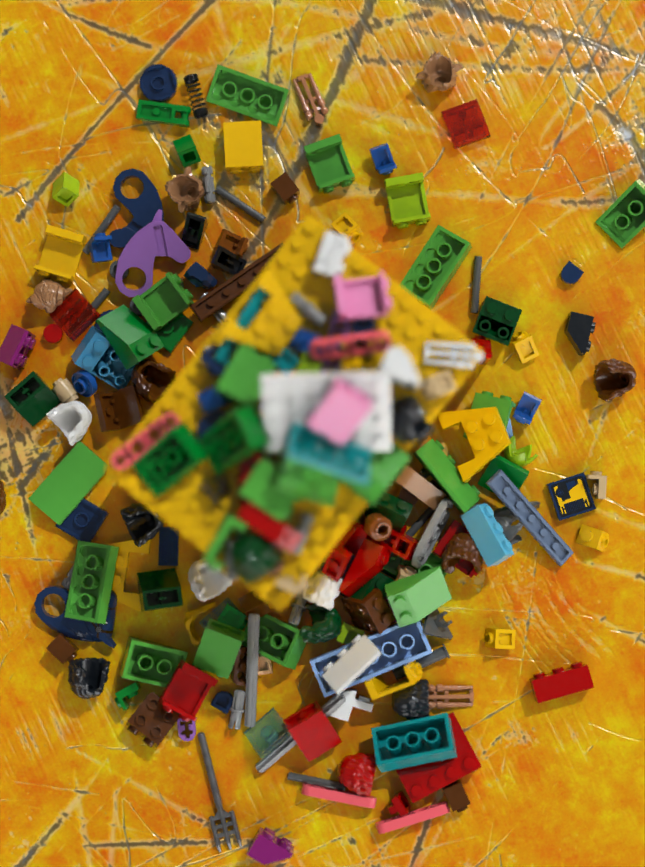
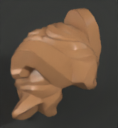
(438, 73)
(185, 190)
(48, 295)

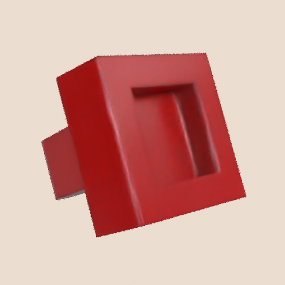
(399, 804)

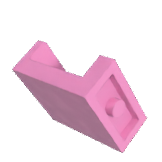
(361, 298)
(340, 412)

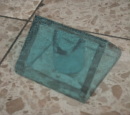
(267, 733)

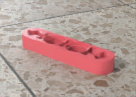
(349, 341)
(144, 439)
(338, 795)
(412, 817)

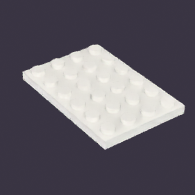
(296, 395)

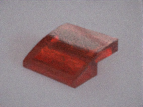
(465, 124)
(74, 314)

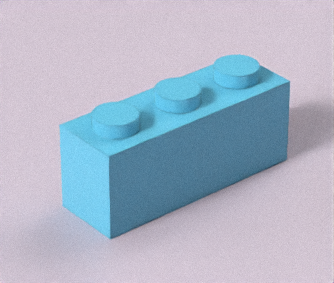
(487, 534)

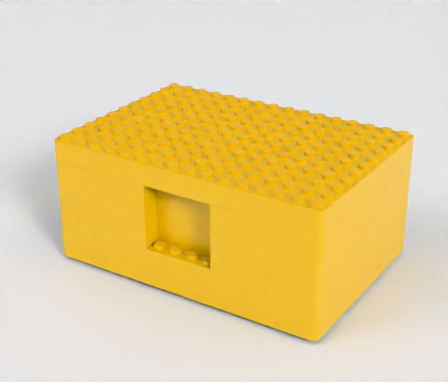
(190, 509)

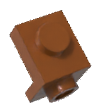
(232, 242)

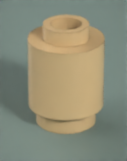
(65, 390)

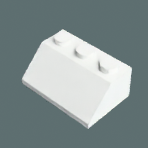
(401, 368)
(350, 663)

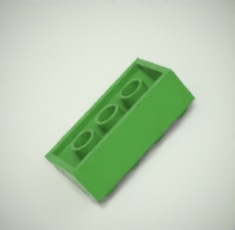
(447, 476)

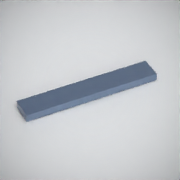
(529, 517)

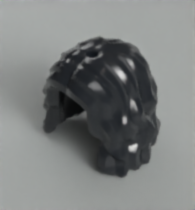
(408, 420)
(141, 523)
(88, 676)
(412, 700)

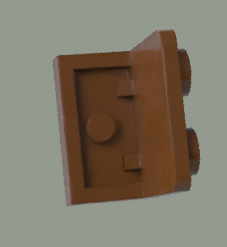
(118, 409)
(369, 613)
(151, 721)

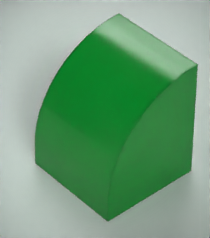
(186, 151)

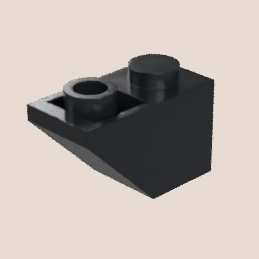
(578, 331)

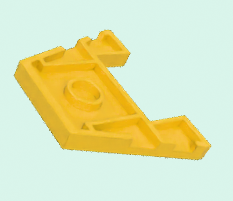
(272, 325)
(484, 432)
(127, 598)

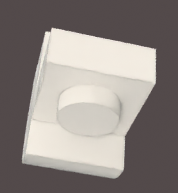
(343, 712)

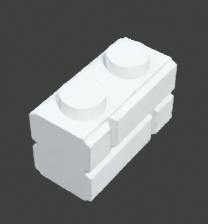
(331, 255)

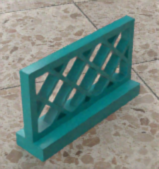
(243, 321)
(357, 457)

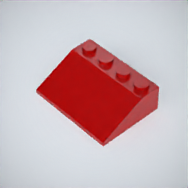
(430, 777)

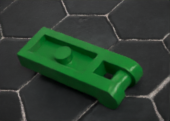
(163, 113)

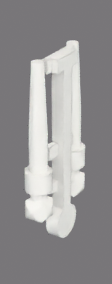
(477, 356)

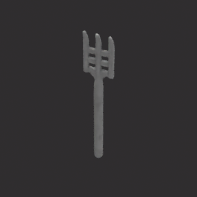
(221, 814)

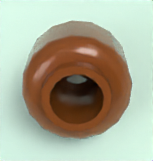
(377, 526)

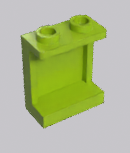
(407, 200)

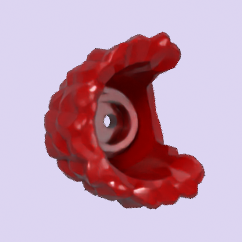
(357, 772)

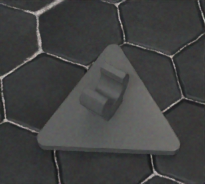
(436, 625)

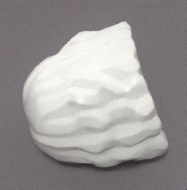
(72, 419)
(207, 582)
(322, 590)

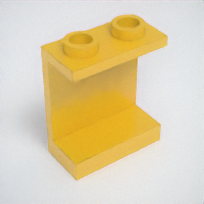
(243, 146)
(61, 254)
(377, 687)

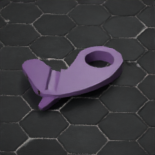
(140, 251)

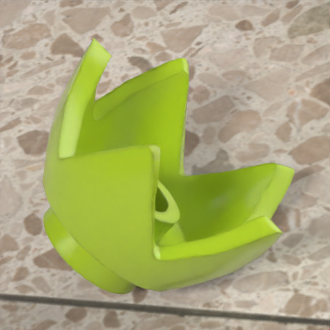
(519, 456)

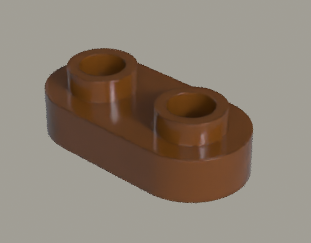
(240, 666)

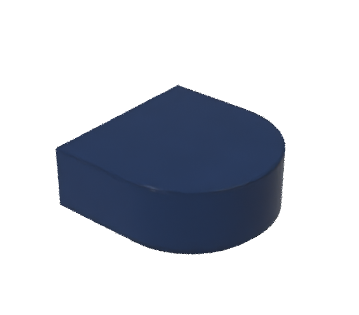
(570, 273)
(222, 701)

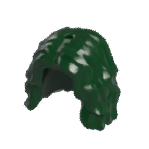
(253, 557)
(325, 625)

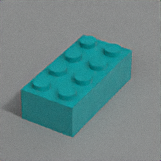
(414, 742)

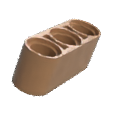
(420, 487)

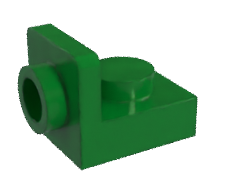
(233, 617)
(129, 691)

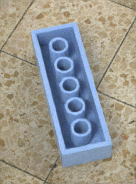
(397, 648)

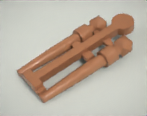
(319, 118)
(440, 688)

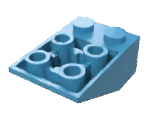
(101, 360)

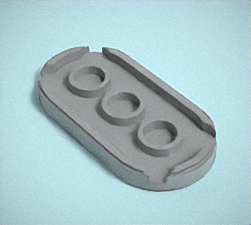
(432, 533)

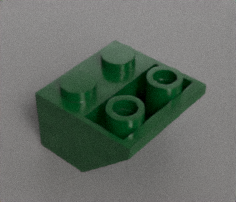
(496, 320)
(32, 398)
(159, 589)

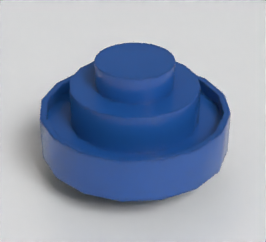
(84, 383)

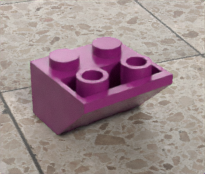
(16, 346)
(269, 848)

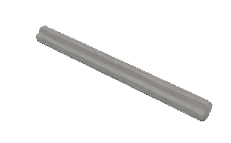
(252, 669)
(288, 743)

